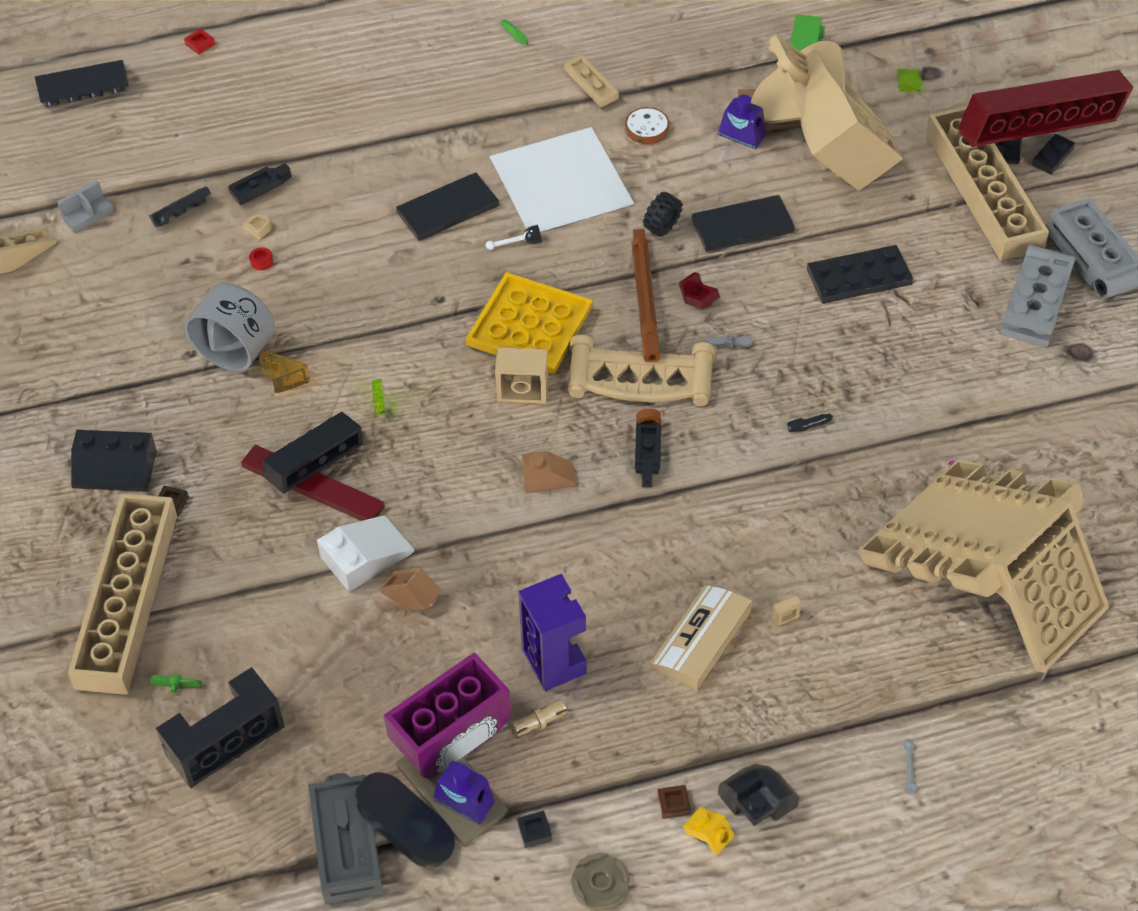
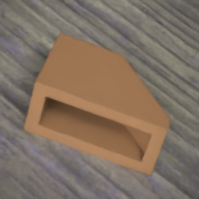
(547, 472)
(411, 589)

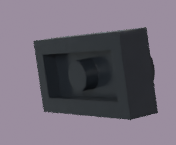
(1053, 154)

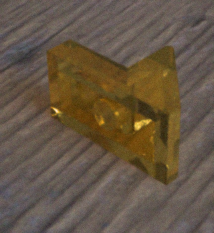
(285, 371)

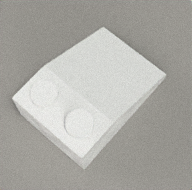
(362, 550)

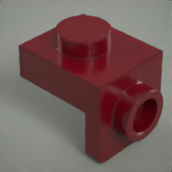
(696, 293)

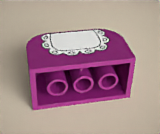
(449, 716)

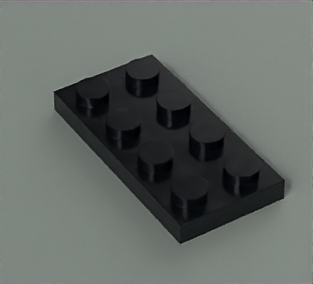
(859, 274)

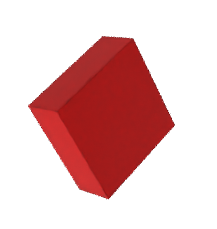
(199, 41)

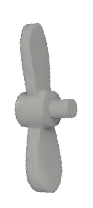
(729, 341)

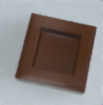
(674, 801)

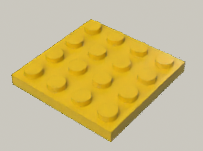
(529, 317)

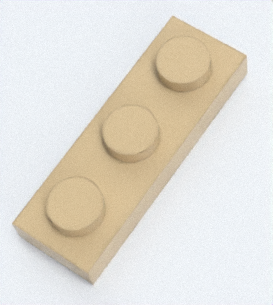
(591, 81)

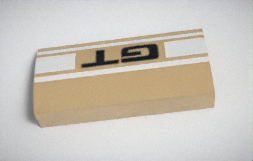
(702, 635)

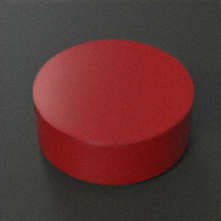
(261, 258)

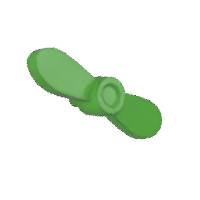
(174, 682)

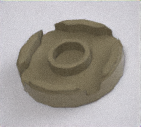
(600, 882)

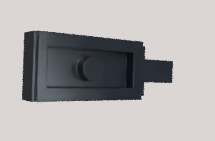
(259, 183)
(178, 207)
(647, 451)

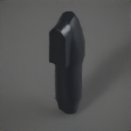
(804, 424)

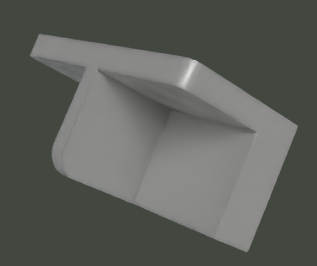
(84, 207)

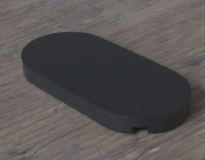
(404, 819)

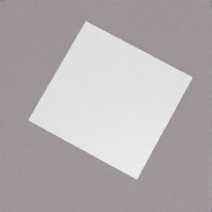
(561, 180)

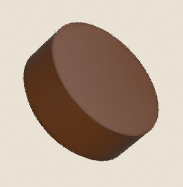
(648, 416)

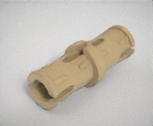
(538, 718)

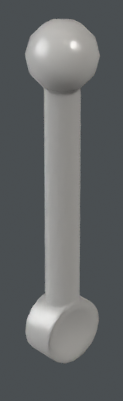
(911, 787)

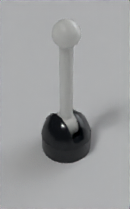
(531, 235)

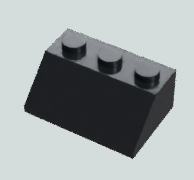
(112, 460)

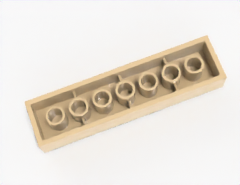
(987, 188)
(123, 594)

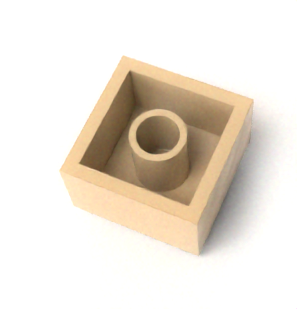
(521, 375)

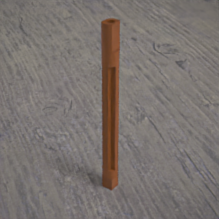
(645, 297)

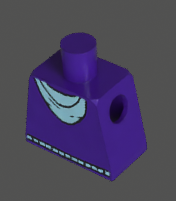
(743, 122)
(460, 791)

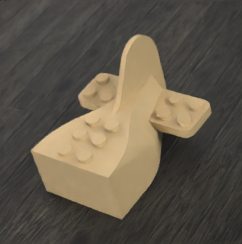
(833, 116)

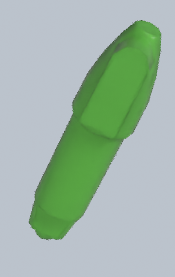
(517, 34)

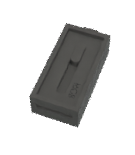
(343, 841)

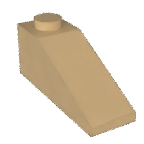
(22, 247)

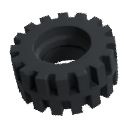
(662, 213)

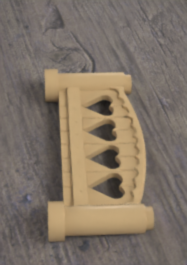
(588, 361)

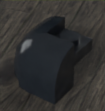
(758, 793)

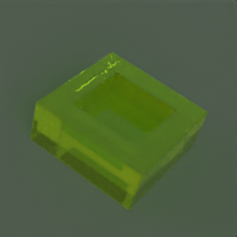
(908, 80)
(378, 396)

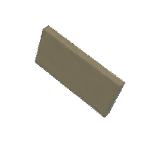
(461, 827)

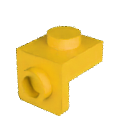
(709, 828)

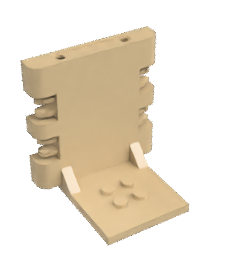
(1005, 542)

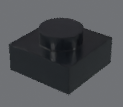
(534, 829)

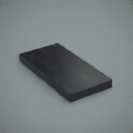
(447, 206)
(742, 223)

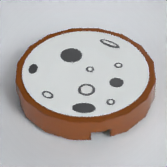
(647, 125)

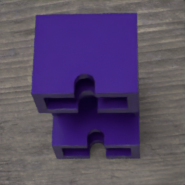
(546, 626)

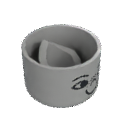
(230, 327)

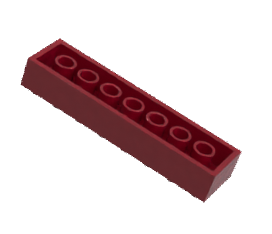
(1044, 107)

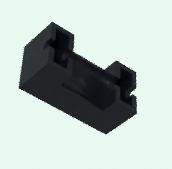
(224, 733)

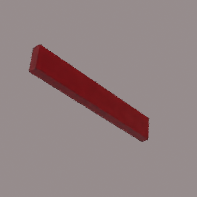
(324, 489)

